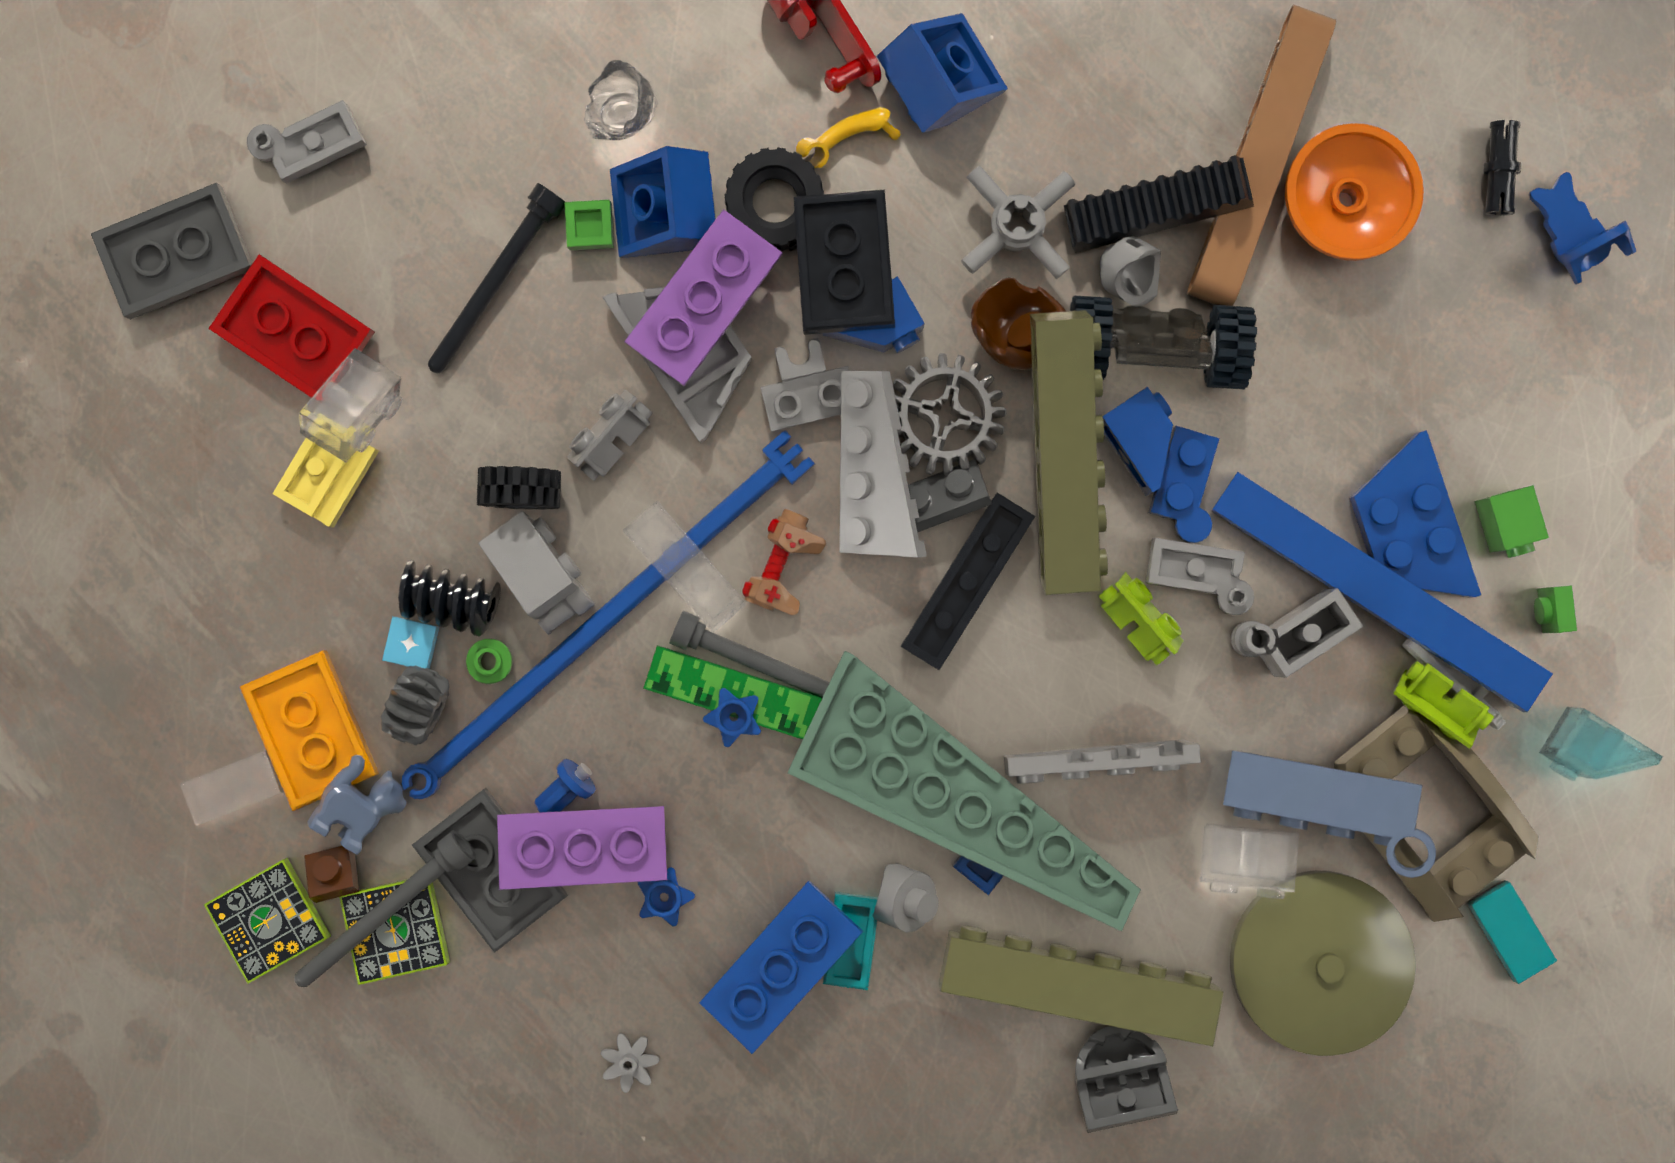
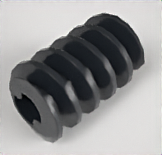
(446, 600)

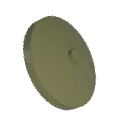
(1323, 964)

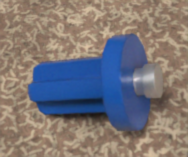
(572, 782)

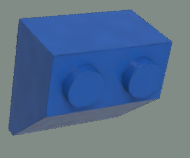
(940, 71)
(662, 201)

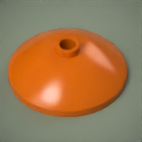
(1377, 176)

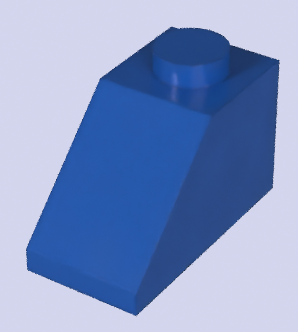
(904, 335)
(1141, 437)

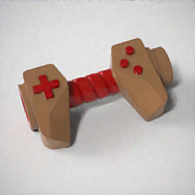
(789, 536)

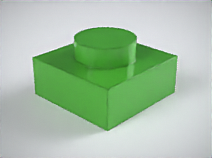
(589, 225)
(1555, 609)

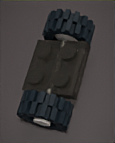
(1176, 339)

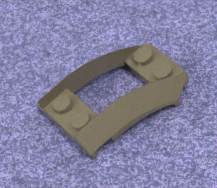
(1479, 855)

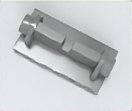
(618, 420)

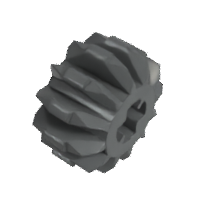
(415, 705)

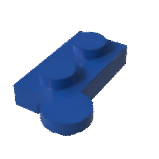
(1184, 483)

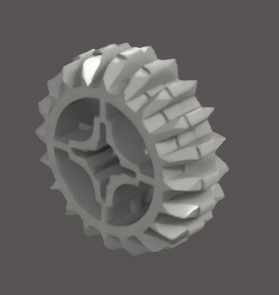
(965, 421)

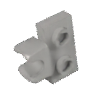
(805, 390)

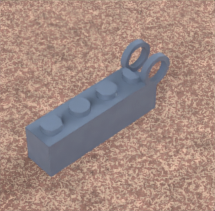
(1331, 798)

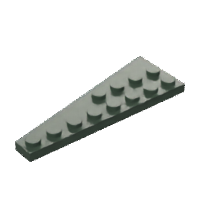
(909, 770)

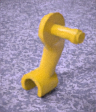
(864, 121)

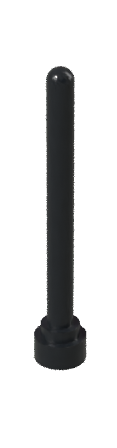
(542, 208)

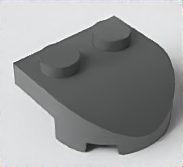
(1122, 1079)

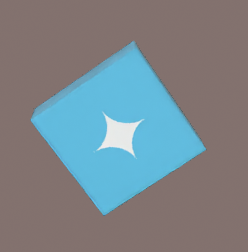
(410, 643)

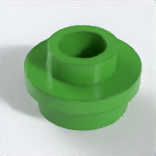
(503, 661)

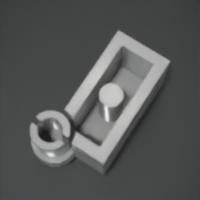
(536, 572)
(1299, 634)

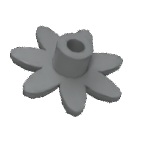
(633, 1055)

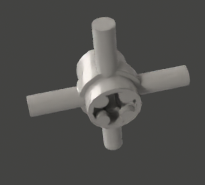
(1018, 240)

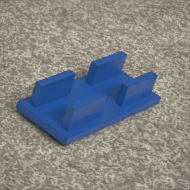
(781, 967)

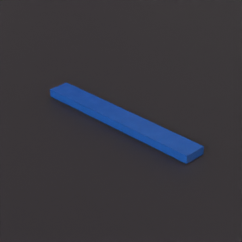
(1382, 593)

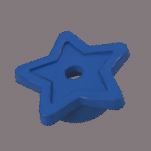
(730, 729)
(666, 909)

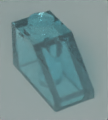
(1593, 748)

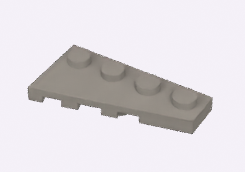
(874, 489)
(1114, 759)

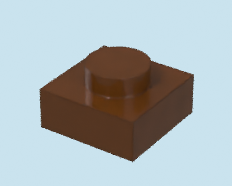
(331, 874)

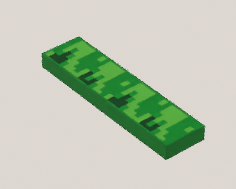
(700, 682)

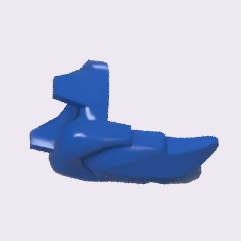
(1576, 237)

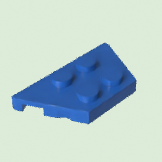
(1412, 523)

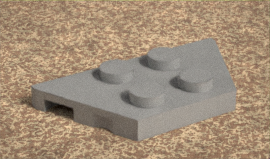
(711, 384)

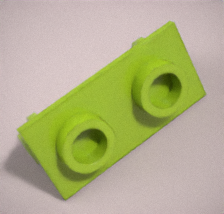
(1134, 603)
(1424, 692)

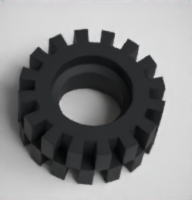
(518, 487)

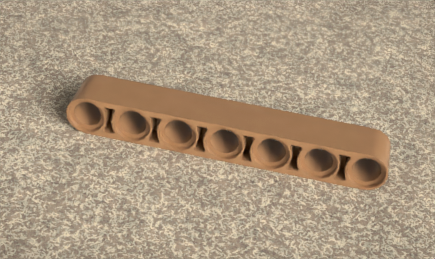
(1265, 153)

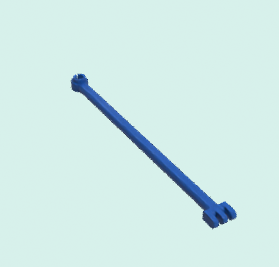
(604, 619)

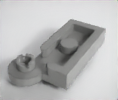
(307, 142)
(1201, 570)

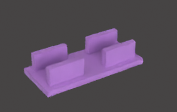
(703, 297)
(581, 847)

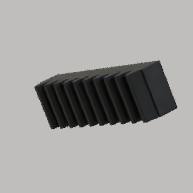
(1159, 204)
(967, 581)

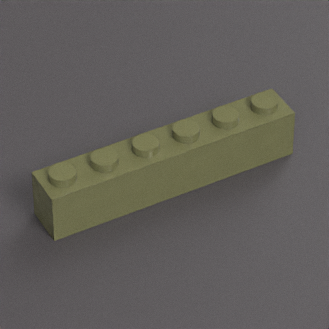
(1067, 451)
(1081, 987)

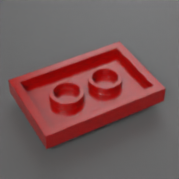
(288, 327)

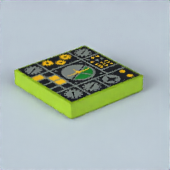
(267, 920)
(405, 942)

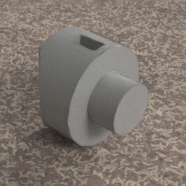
(1131, 270)
(905, 898)

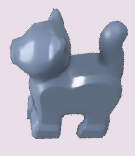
(357, 812)

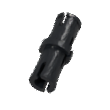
(1502, 167)

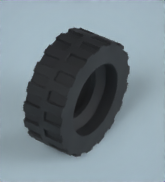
(758, 169)

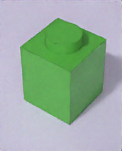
(1512, 521)

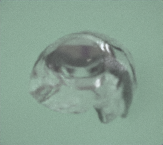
(620, 102)

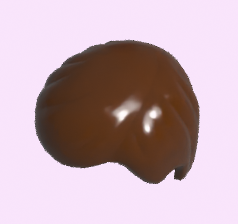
(1003, 320)

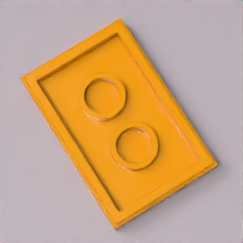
(307, 727)

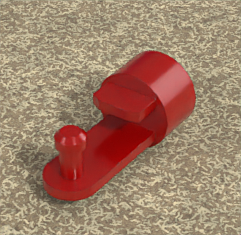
(860, 58)

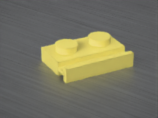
(322, 482)

